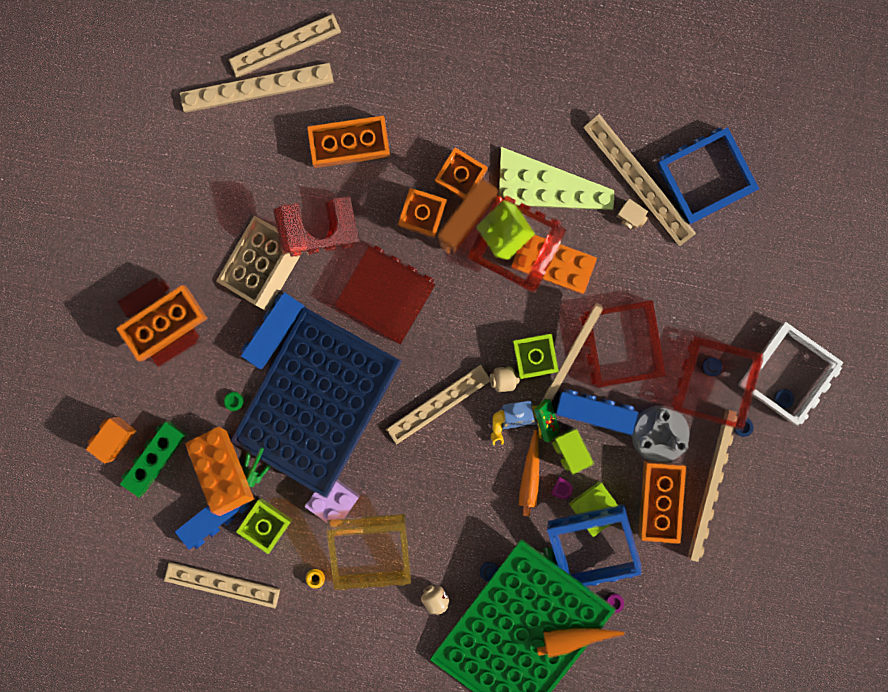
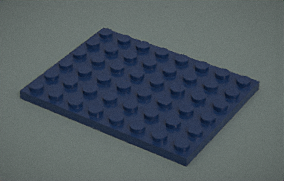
(316, 402)

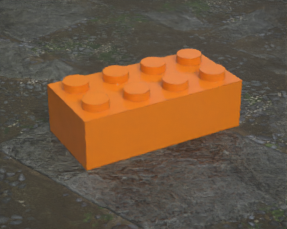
(348, 141)
(567, 270)
(162, 323)
(219, 471)
(662, 502)

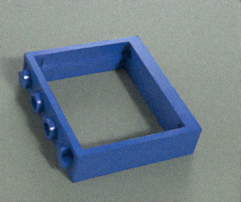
(685, 150)
(590, 520)

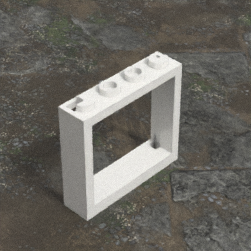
(822, 386)

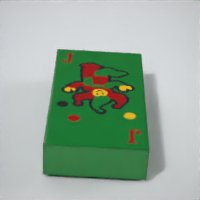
(547, 420)

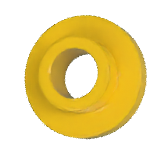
(315, 584)

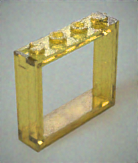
(366, 525)

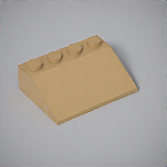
(257, 265)

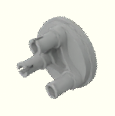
(660, 434)

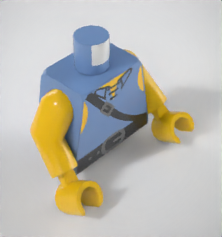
(513, 417)

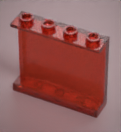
(385, 294)

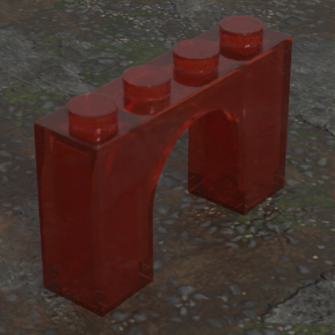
(295, 238)
(144, 298)

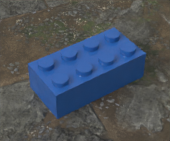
(596, 413)

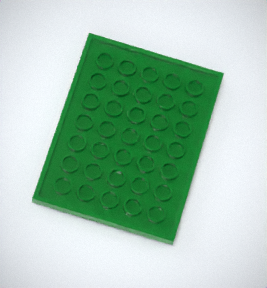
(506, 623)

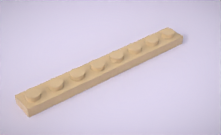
(256, 87)
(639, 180)
(711, 493)

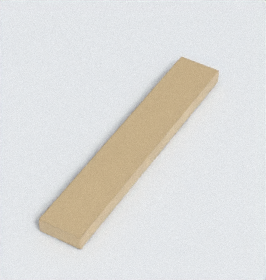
(284, 45)
(573, 352)
(438, 404)
(222, 584)

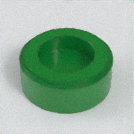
(233, 401)

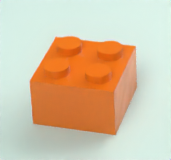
(460, 174)
(422, 212)
(111, 439)

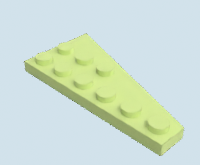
(548, 186)

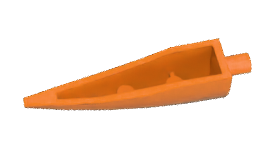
(530, 478)
(568, 640)

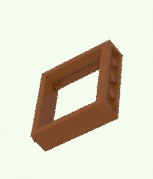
(467, 216)

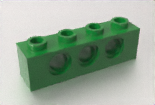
(130, 478)

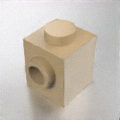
(632, 215)

